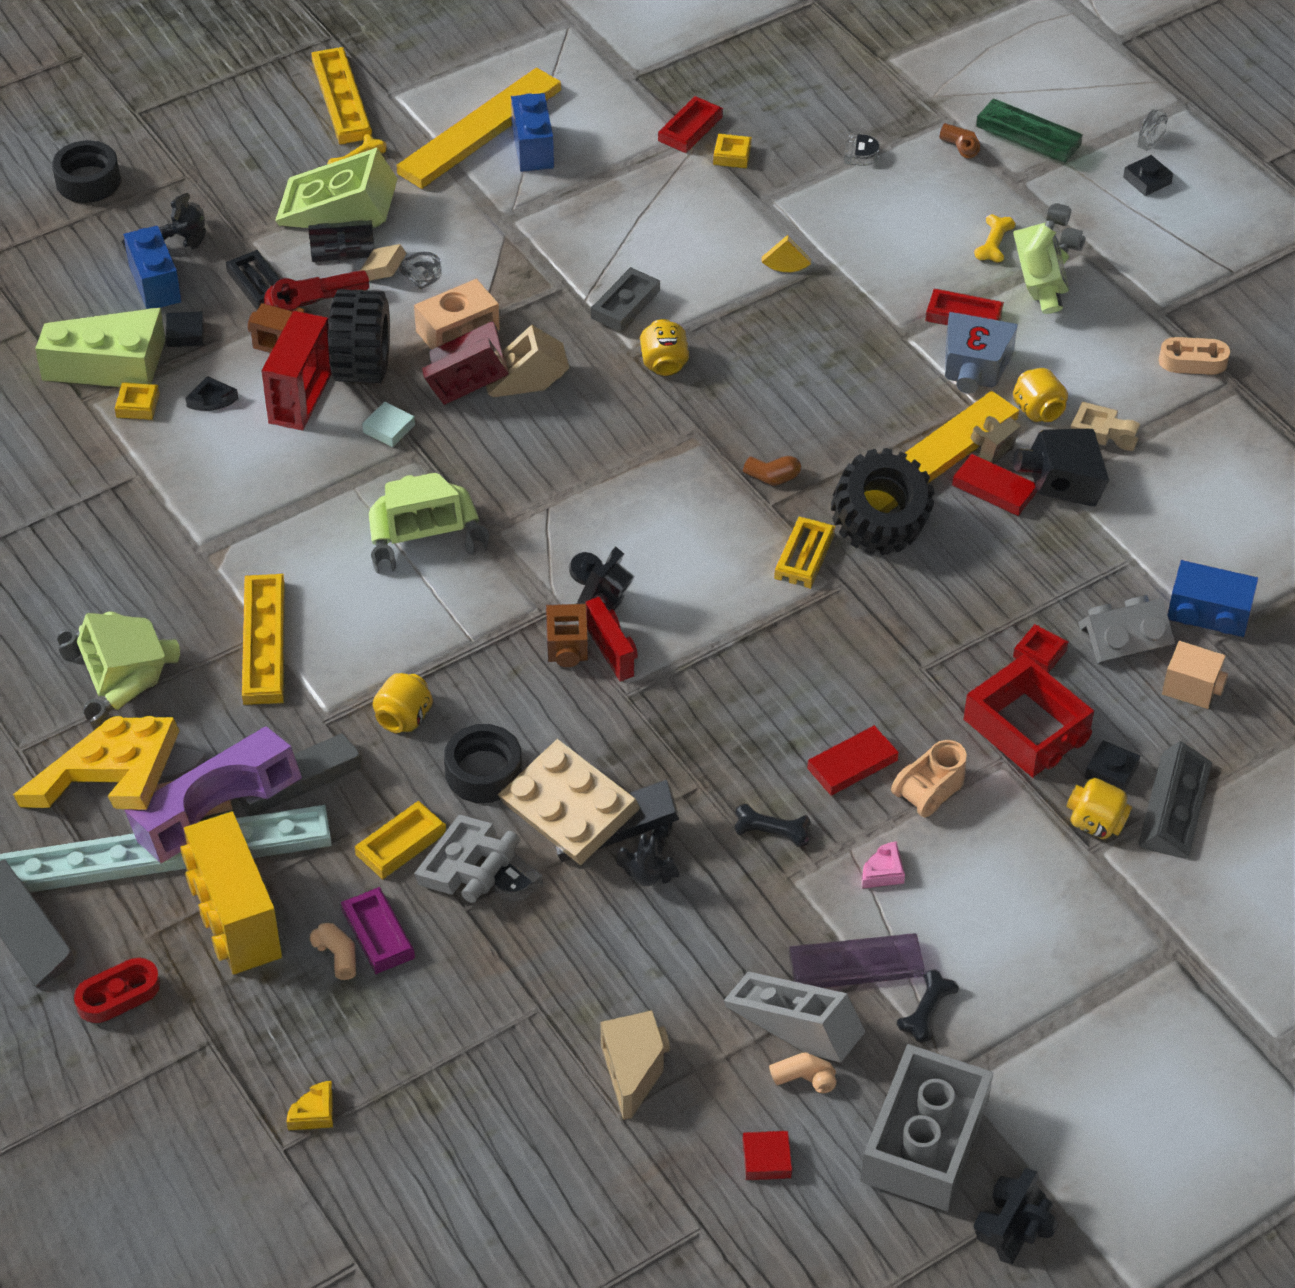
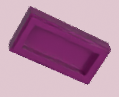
(377, 930)

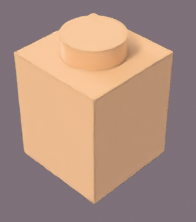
(1195, 675)

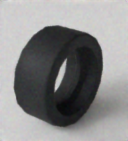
(91, 187)
(475, 739)

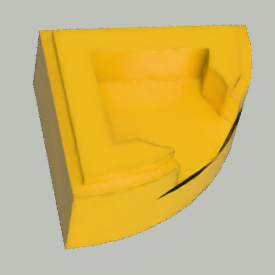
(786, 257)
(313, 1109)

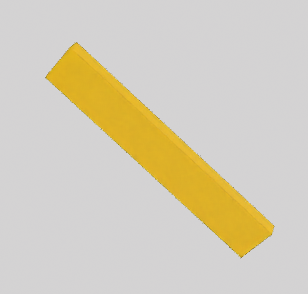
(472, 131)
(949, 443)

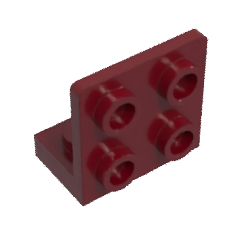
(466, 363)

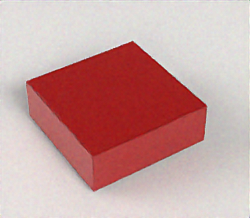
(1041, 647)
(767, 1155)

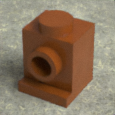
(267, 326)
(567, 643)

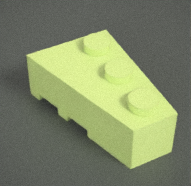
(102, 348)

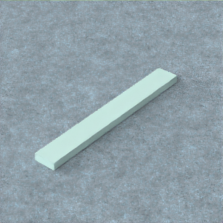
(124, 857)

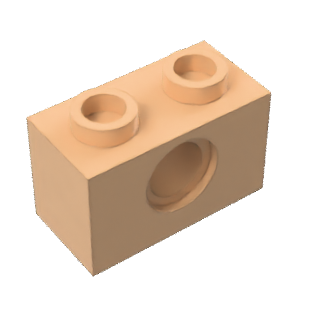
(455, 313)

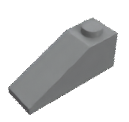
(799, 1013)

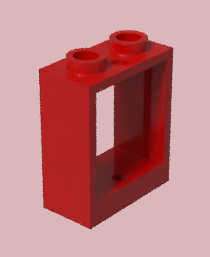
(297, 370)
(1006, 686)

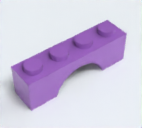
(253, 767)

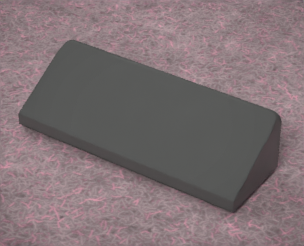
(317, 767)
(1175, 801)
(29, 932)

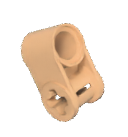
(928, 781)

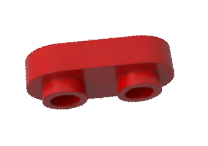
(116, 990)

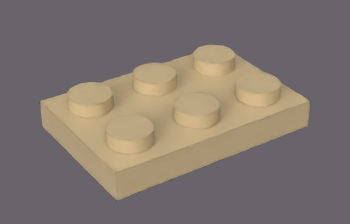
(569, 801)

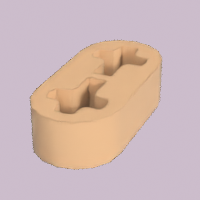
(1194, 355)

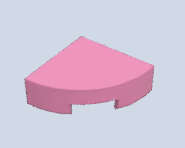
(884, 867)

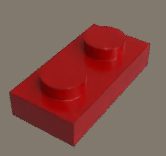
(606, 632)

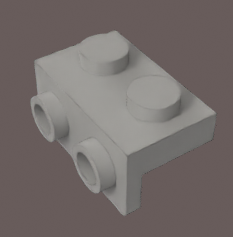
(1129, 629)

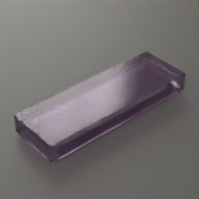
(857, 961)

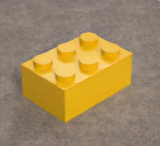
(230, 893)

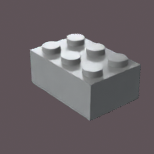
(926, 1127)

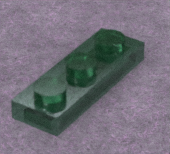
(1029, 130)

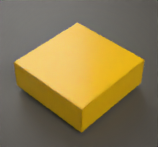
(732, 150)
(137, 401)

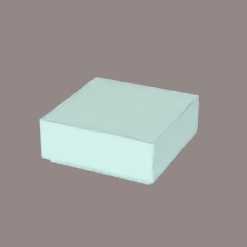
(388, 424)

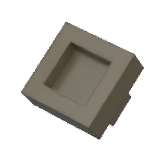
(997, 440)

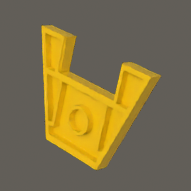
(117, 751)

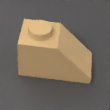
(532, 363)
(633, 1057)

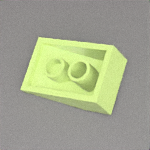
(340, 192)

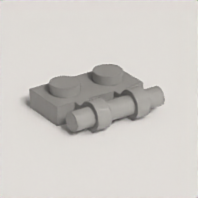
(459, 850)

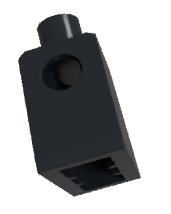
(1065, 465)

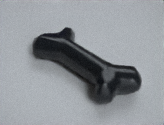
(792, 829)
(919, 1021)

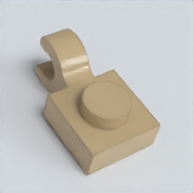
(1107, 426)

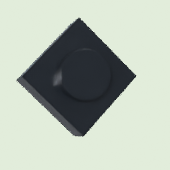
(1148, 175)
(1113, 765)

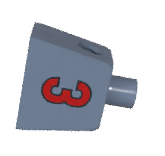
(977, 350)

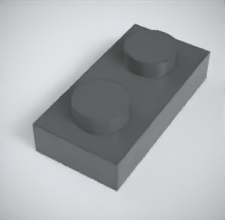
(625, 299)

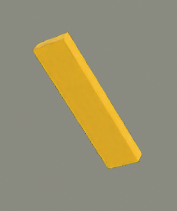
(341, 95)
(263, 639)

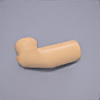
(332, 938)
(808, 1067)

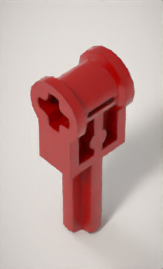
(314, 289)

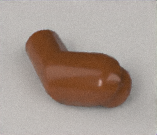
(964, 139)
(773, 472)

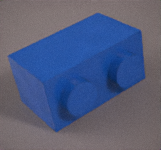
(532, 132)
(152, 267)
(1212, 598)

